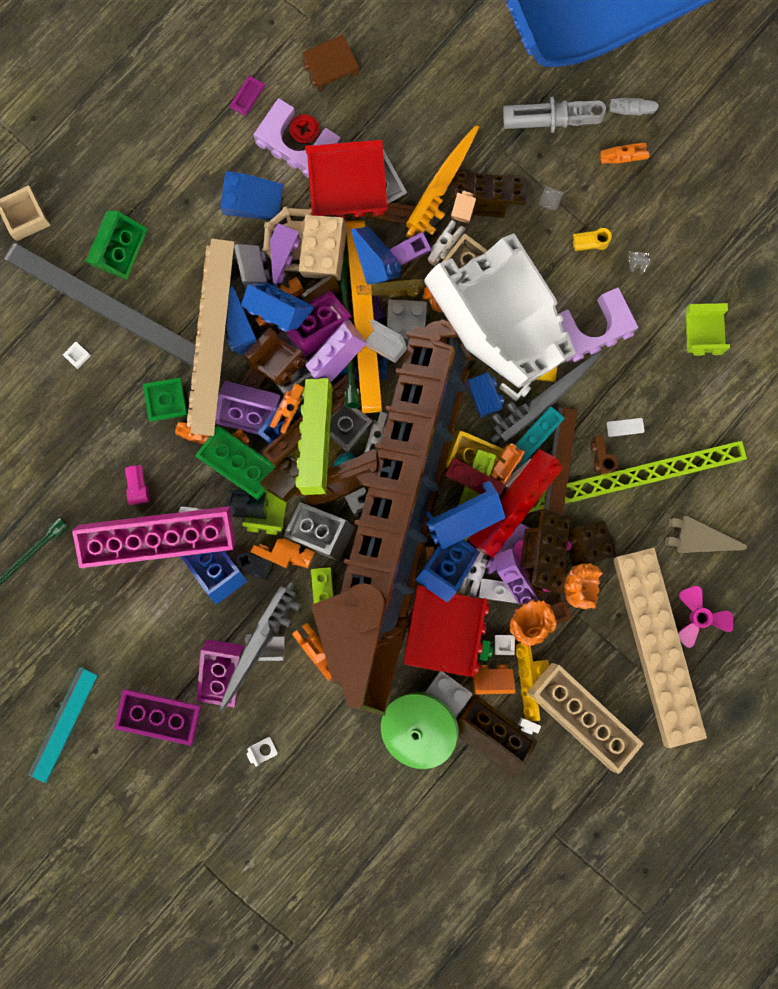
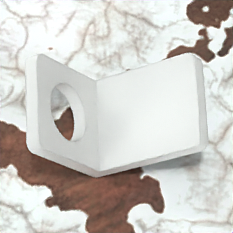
(512, 394)
(254, 752)

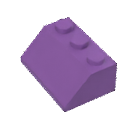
(336, 352)
(244, 407)

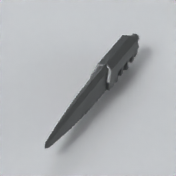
(529, 412)
(271, 620)

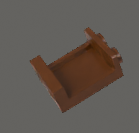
(329, 62)
(275, 358)

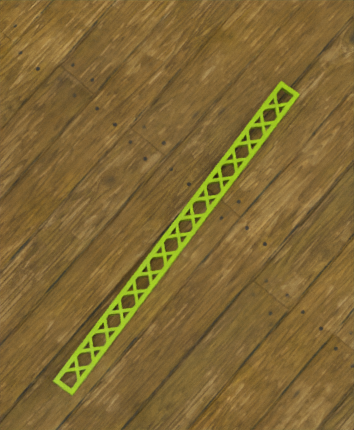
(639, 482)

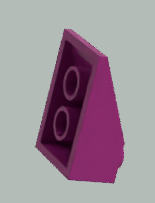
(320, 323)
(216, 669)

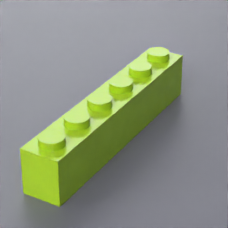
(315, 437)

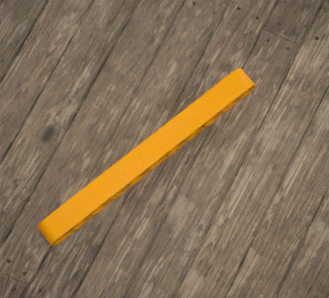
(362, 316)

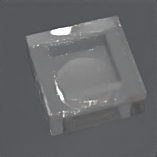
(550, 198)

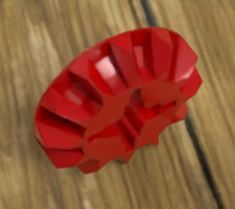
(300, 122)

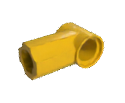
(589, 240)

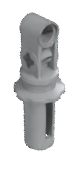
(553, 114)

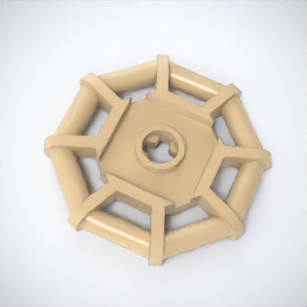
(295, 225)

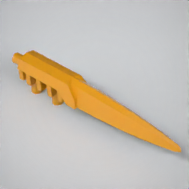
(431, 199)

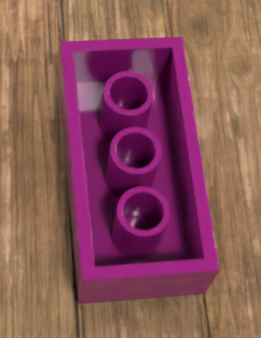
(158, 717)

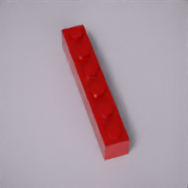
(518, 501)

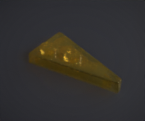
(392, 289)

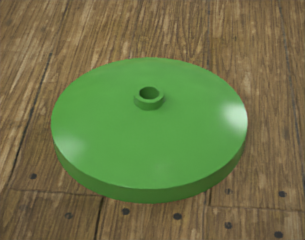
(419, 730)

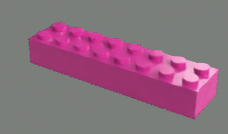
(154, 537)

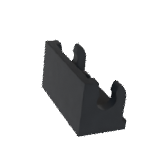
(245, 505)

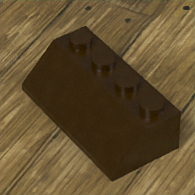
(495, 736)

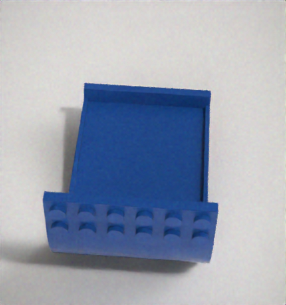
(580, 30)

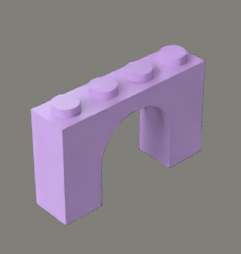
(270, 135)
(619, 325)

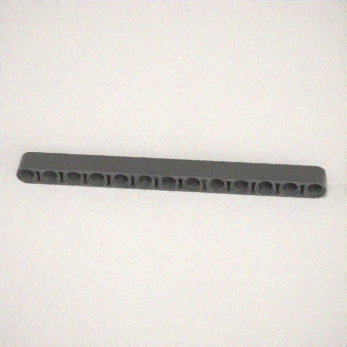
(101, 303)

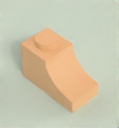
(463, 207)

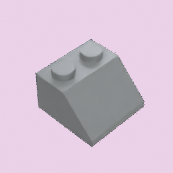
(251, 264)

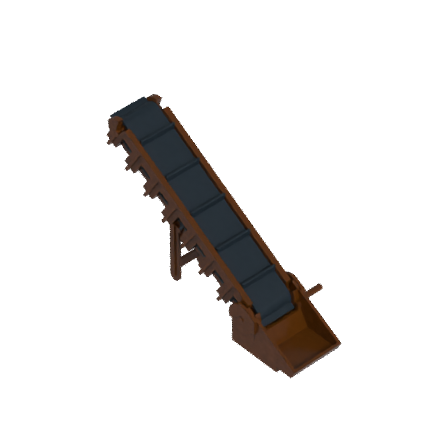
(404, 474)

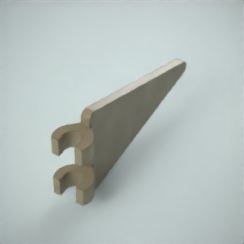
(700, 537)

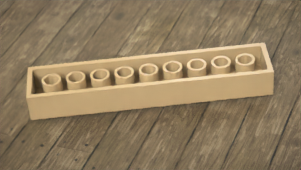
(210, 337)
(659, 648)

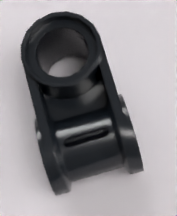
(258, 566)

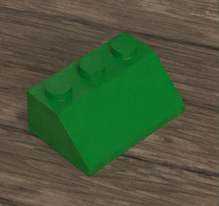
(116, 244)

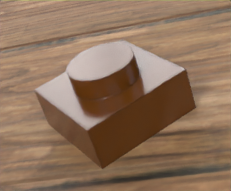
(561, 612)

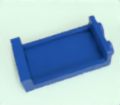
(466, 518)

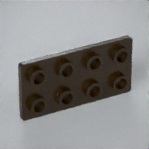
(490, 191)
(546, 550)

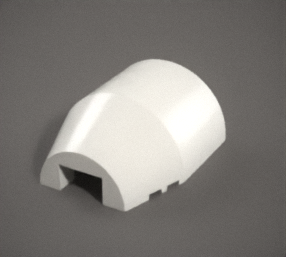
(503, 311)

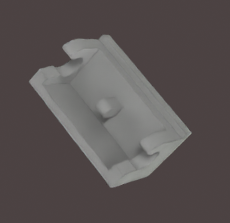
(356, 500)

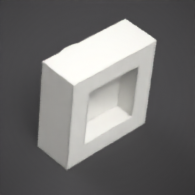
(76, 355)
(504, 645)
(528, 726)

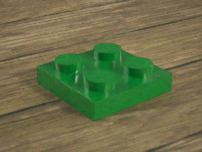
(165, 399)

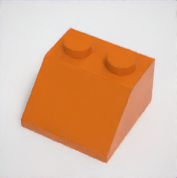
(494, 680)

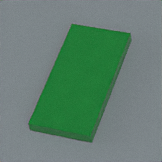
(235, 461)

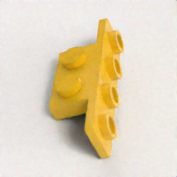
(529, 673)

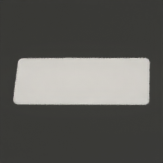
(625, 427)

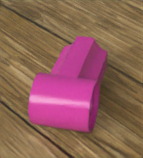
(137, 490)

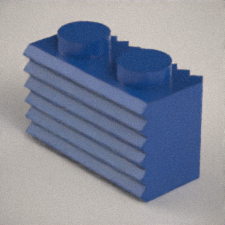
(485, 395)

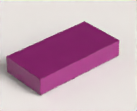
(247, 96)

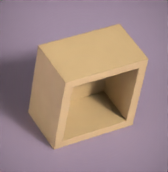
(23, 213)

